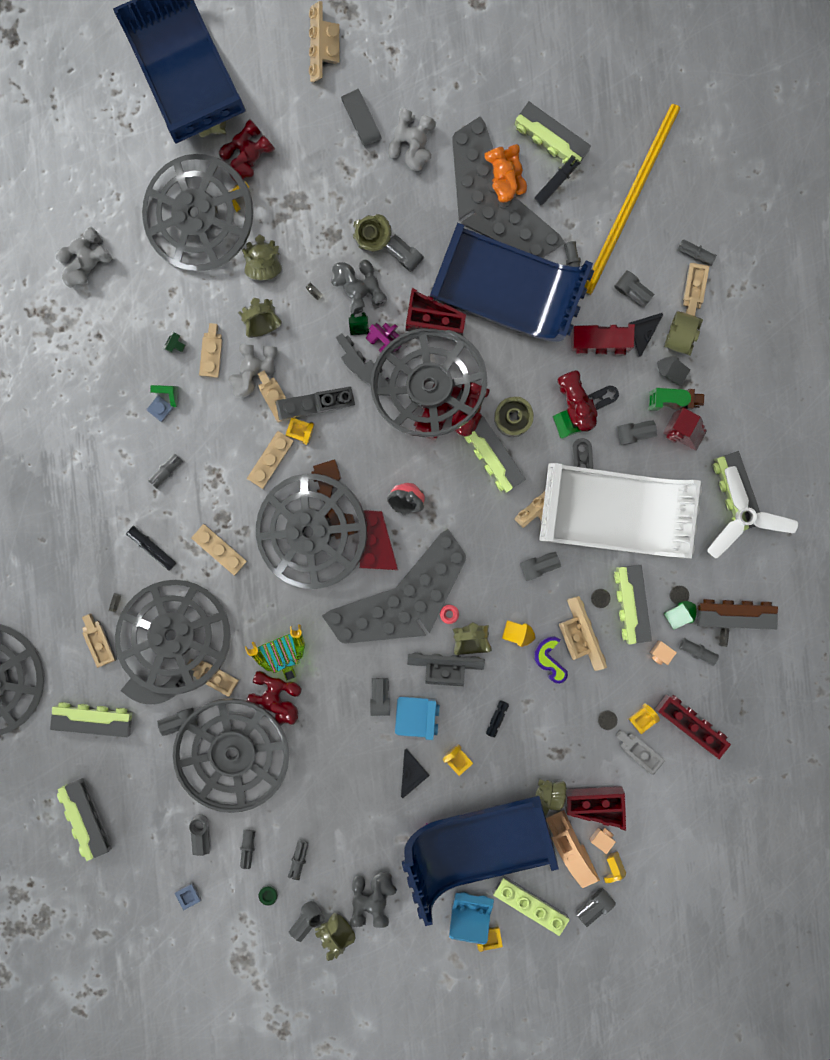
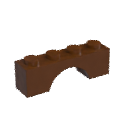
(331, 469)

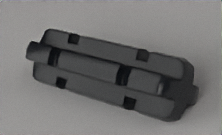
(497, 718)

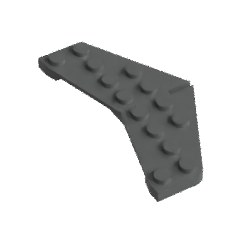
(505, 222)
(416, 597)

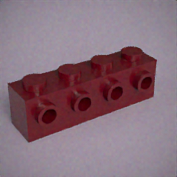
(696, 729)

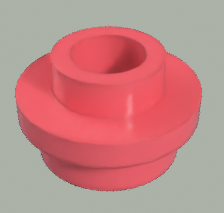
(454, 618)

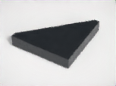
(644, 330)
(412, 773)

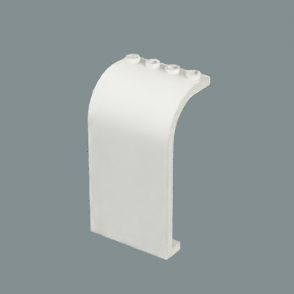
(620, 511)

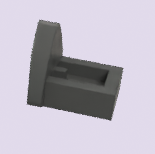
(673, 369)

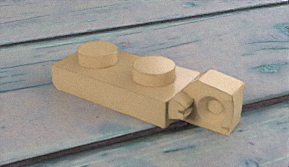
(695, 287)
(211, 352)
(271, 392)
(97, 641)
(221, 681)

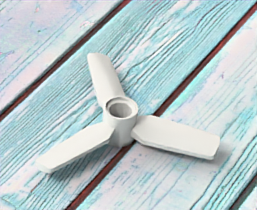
(736, 527)

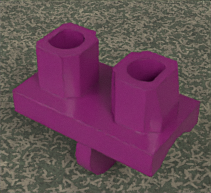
(385, 334)

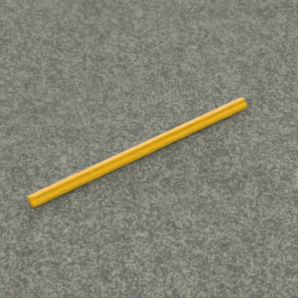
(632, 196)

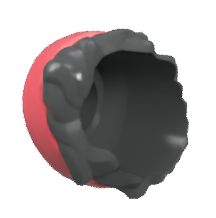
(406, 498)

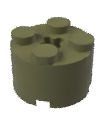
(683, 332)
(502, 417)

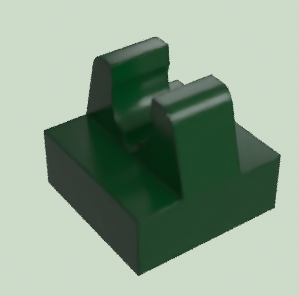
(358, 325)
(173, 343)

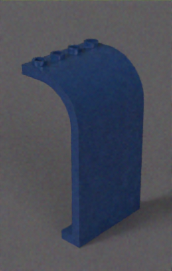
(180, 64)
(510, 285)
(476, 849)

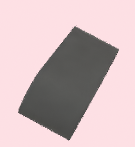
(361, 117)

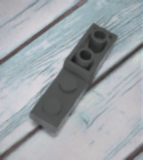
(355, 362)
(315, 403)

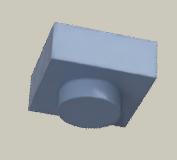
(160, 408)
(187, 896)

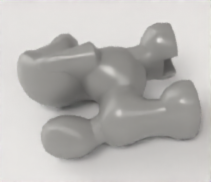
(415, 136)
(86, 258)
(243, 383)

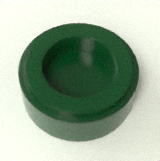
(268, 895)

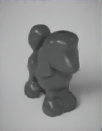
(356, 289)
(375, 903)

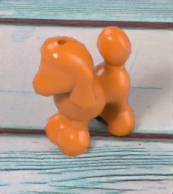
(506, 172)

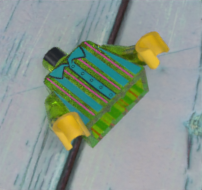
(280, 653)

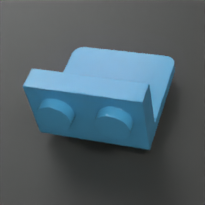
(416, 717)
(470, 918)

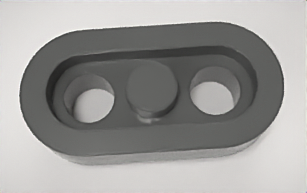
(582, 457)

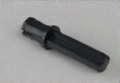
(553, 184)
(153, 550)

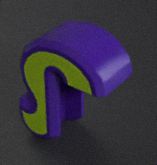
(546, 662)

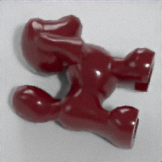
(248, 149)
(580, 407)
(471, 425)
(270, 700)

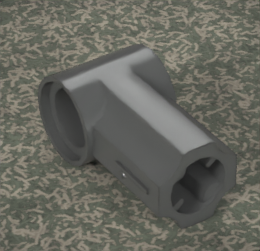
(407, 255)
(630, 286)
(632, 432)
(537, 566)
(380, 702)
(173, 723)
(199, 837)
(599, 904)
(310, 918)

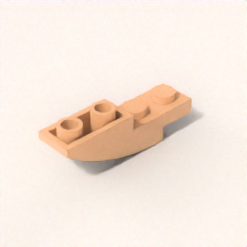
(571, 851)

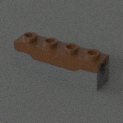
(737, 615)

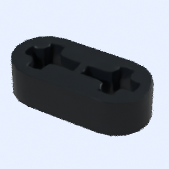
(604, 402)

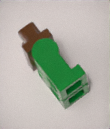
(674, 399)

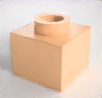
(662, 653)
(603, 839)

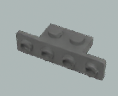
(445, 669)

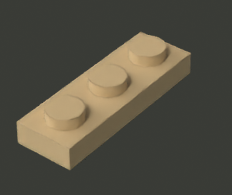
(270, 459)
(219, 549)

